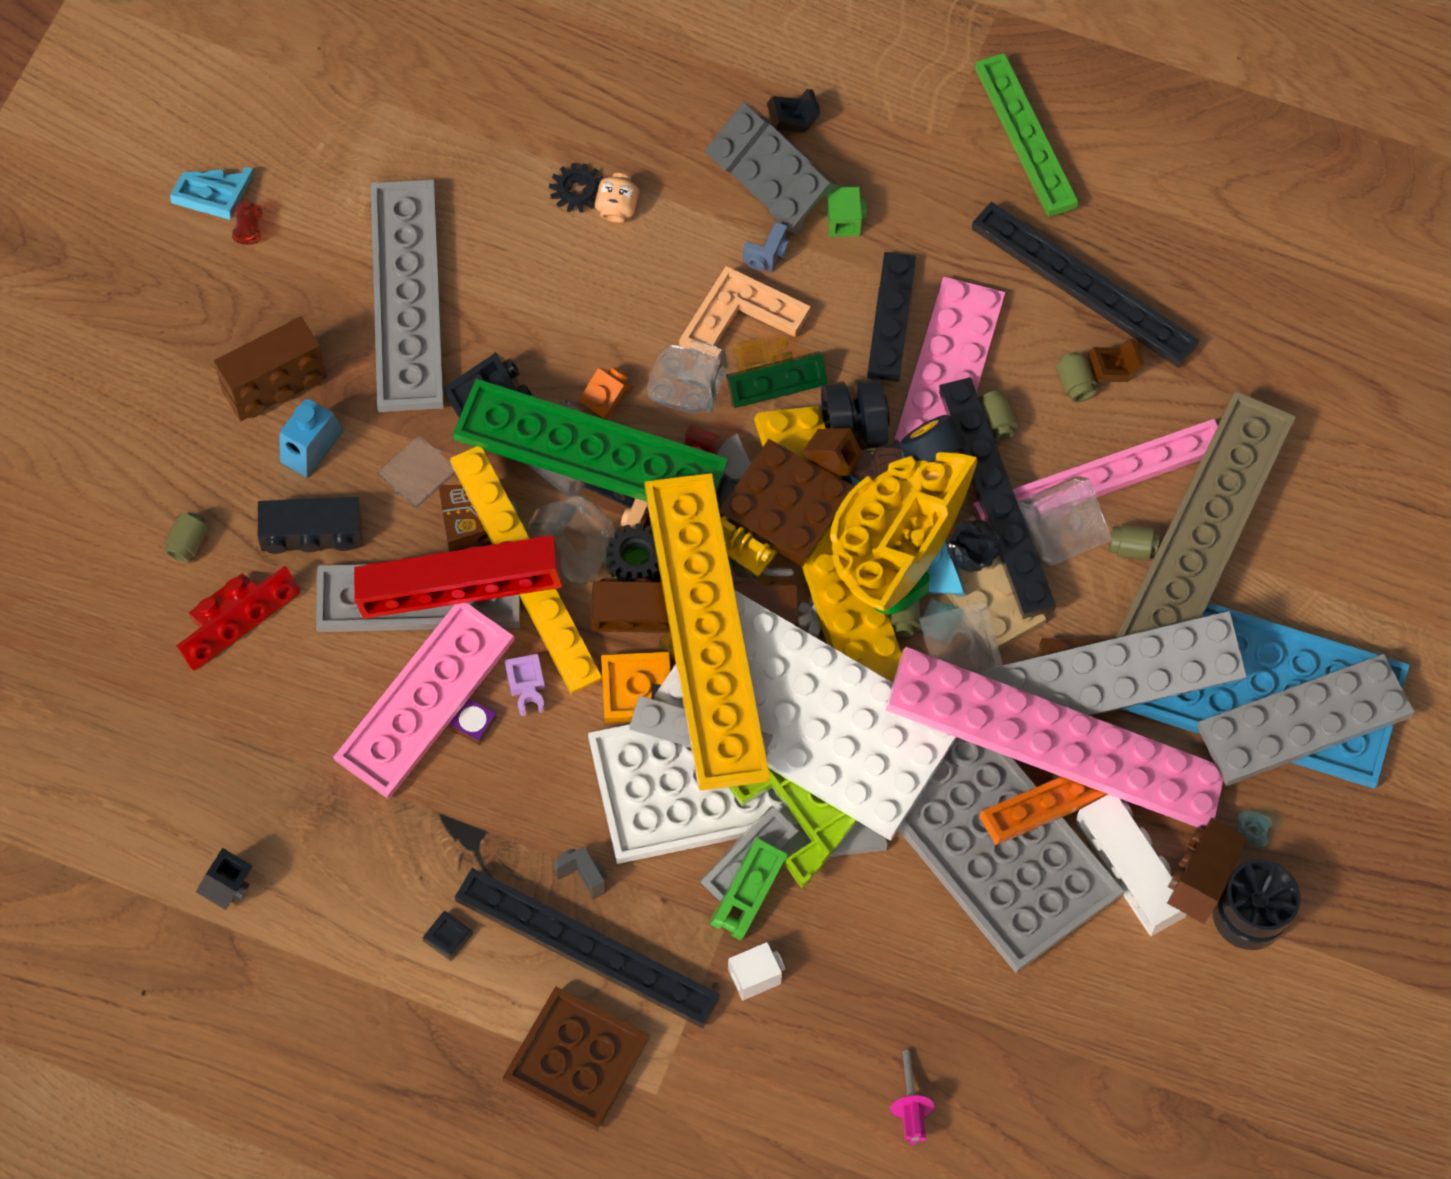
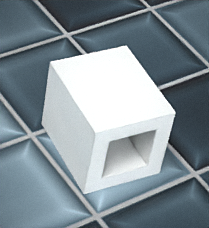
(756, 970)

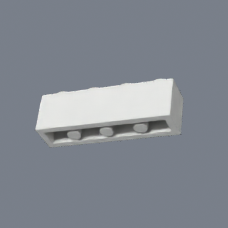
(1130, 861)

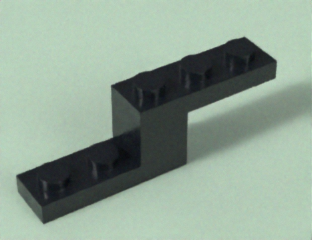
(891, 316)

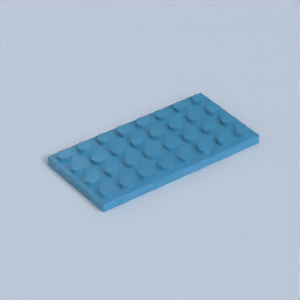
(1275, 661)

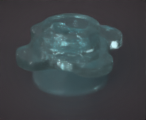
(1260, 822)

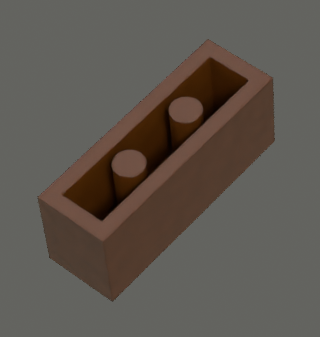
(1205, 869)

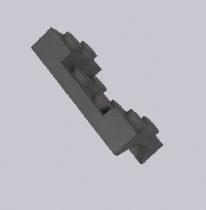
(770, 166)

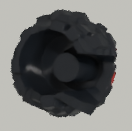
(973, 545)

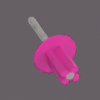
(912, 1107)

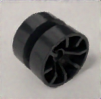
(864, 414)
(1257, 905)

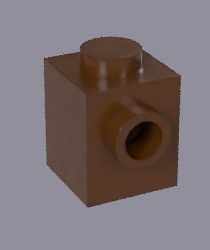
(834, 450)

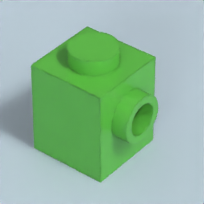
(845, 212)

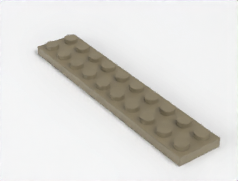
(1210, 516)

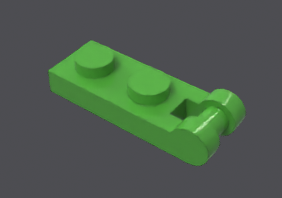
(748, 887)

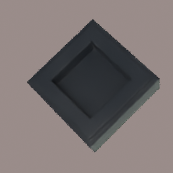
(447, 935)

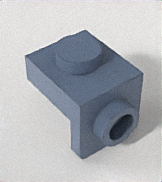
(766, 257)

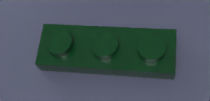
(776, 379)

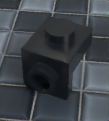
(794, 113)

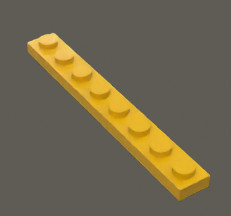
(543, 606)

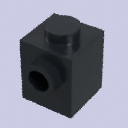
(225, 879)

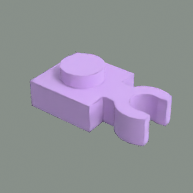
(525, 679)

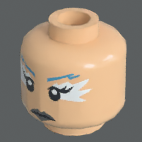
(616, 198)

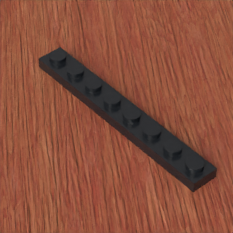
(1085, 284)
(998, 500)
(587, 948)

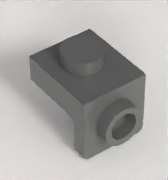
(590, 872)

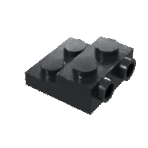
(492, 370)

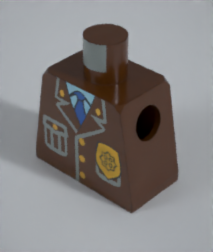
(461, 520)

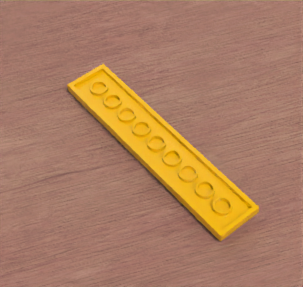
(844, 618)
(706, 633)

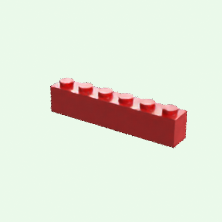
(457, 577)

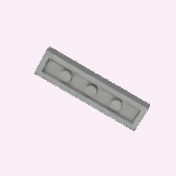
(668, 722)

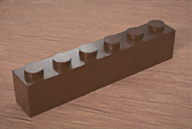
(642, 606)

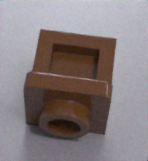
(1116, 363)

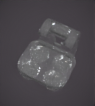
(688, 377)

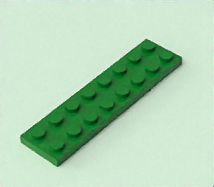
(576, 442)

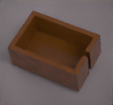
(270, 369)

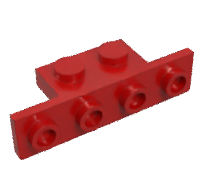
(233, 613)

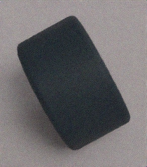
(933, 437)

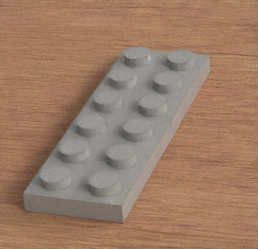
(339, 613)
(1305, 719)

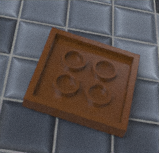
(785, 502)
(576, 1058)

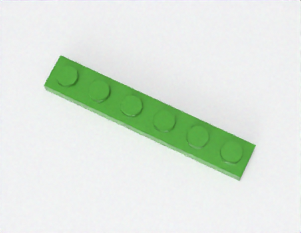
(1026, 135)

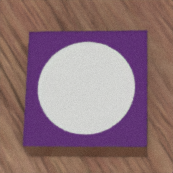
(473, 721)

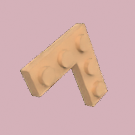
(739, 292)

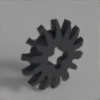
(565, 183)

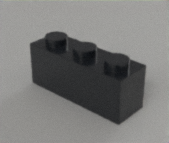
(309, 524)

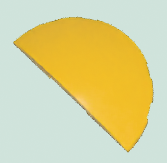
(897, 524)

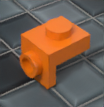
(605, 391)

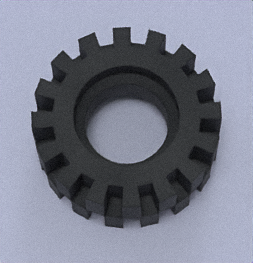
(624, 541)

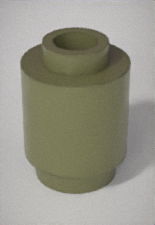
(1076, 377)
(999, 415)
(186, 537)
(1133, 542)
(906, 621)

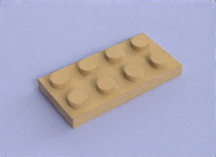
(994, 588)

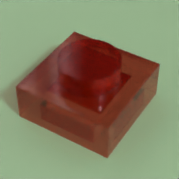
(702, 439)

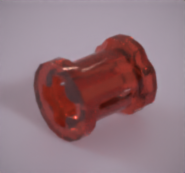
(247, 223)

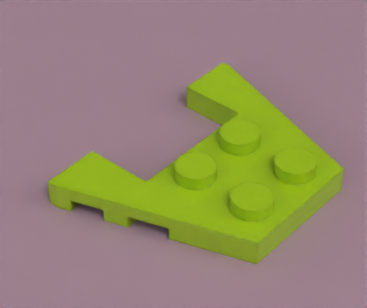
(819, 820)

